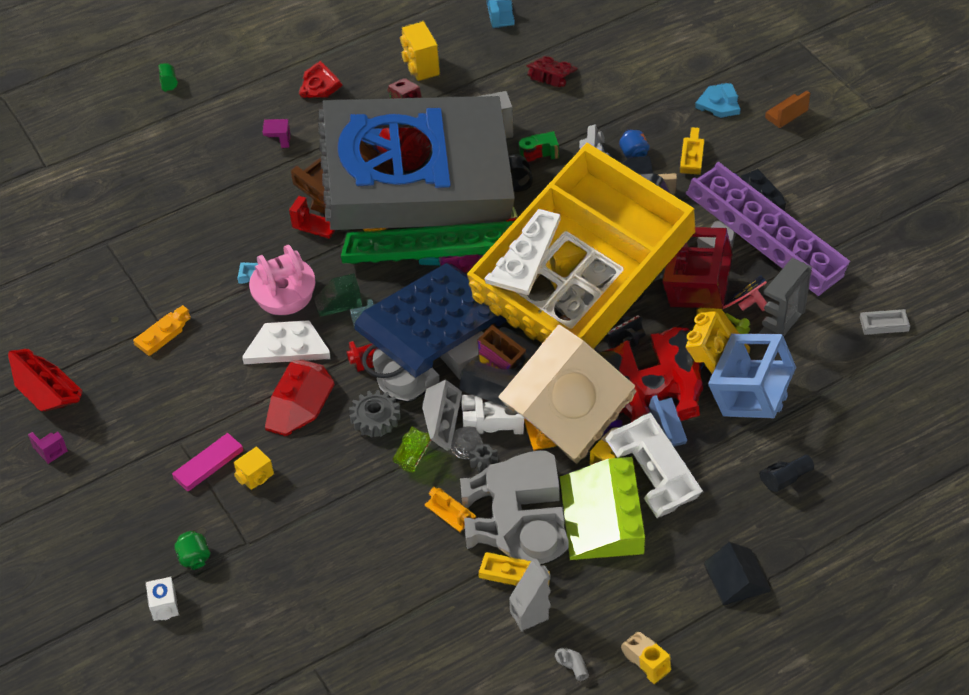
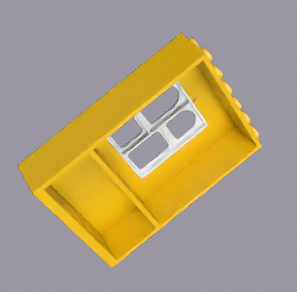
(613, 219)

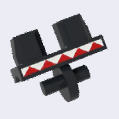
(628, 330)

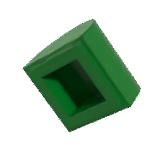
(167, 77)

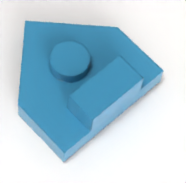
(720, 100)

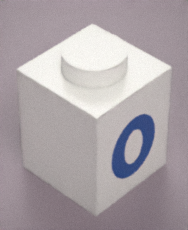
(162, 599)

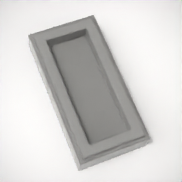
(884, 321)

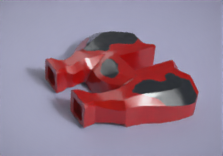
(673, 377)

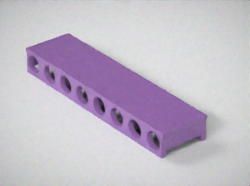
(767, 226)

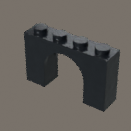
(490, 381)

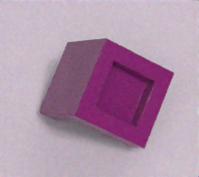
(278, 128)
(48, 447)

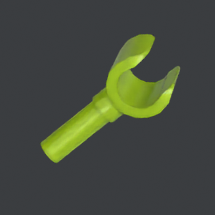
(741, 325)

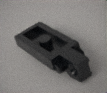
(760, 183)

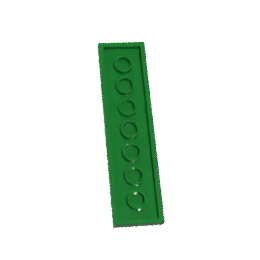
(421, 242)

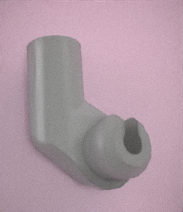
(574, 661)

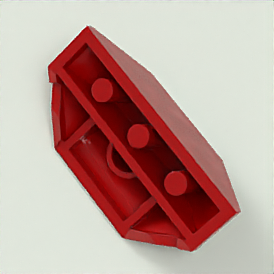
(42, 381)
(298, 397)

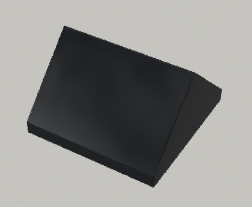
(736, 574)

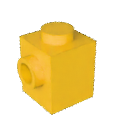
(253, 468)

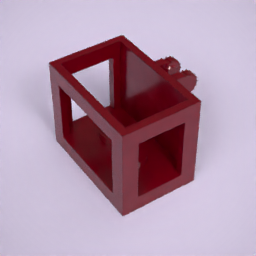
(700, 274)

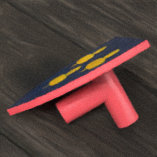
(752, 290)

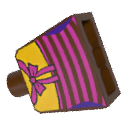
(499, 350)

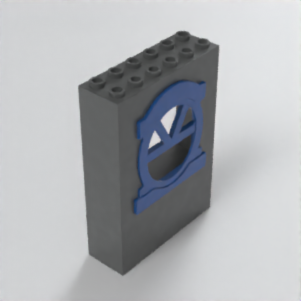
(459, 185)

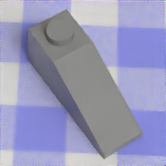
(441, 412)

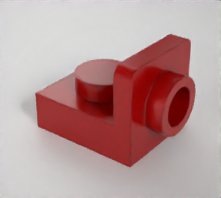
(356, 354)

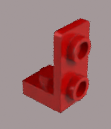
(308, 222)

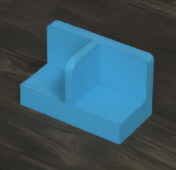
(500, 13)

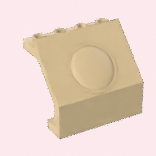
(569, 393)

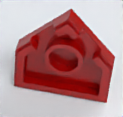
(319, 82)

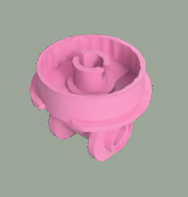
(282, 283)

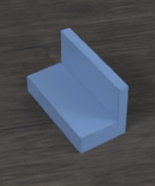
(667, 418)

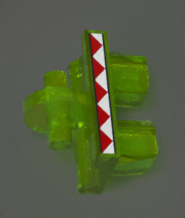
(412, 449)

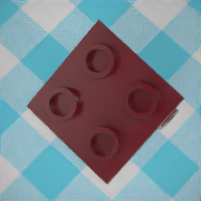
(550, 71)

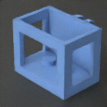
(752, 386)

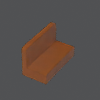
(788, 109)

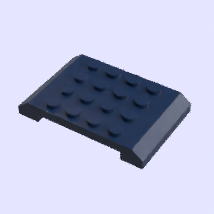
(426, 319)

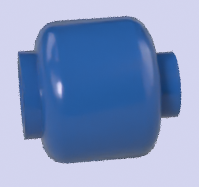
(634, 144)

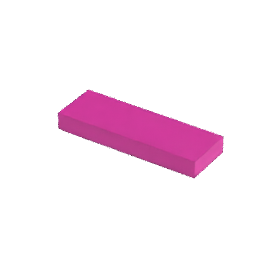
(207, 462)

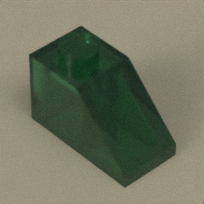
(338, 296)

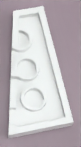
(523, 260)

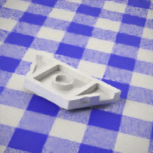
(286, 343)

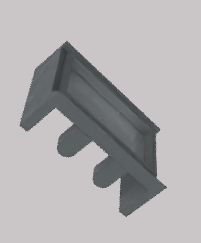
(791, 290)

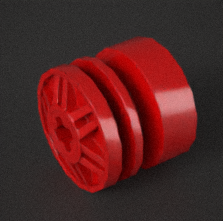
(413, 144)

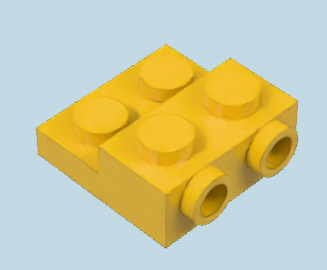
(707, 339)

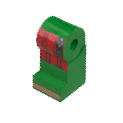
(539, 146)

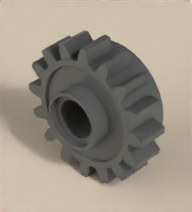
(375, 414)

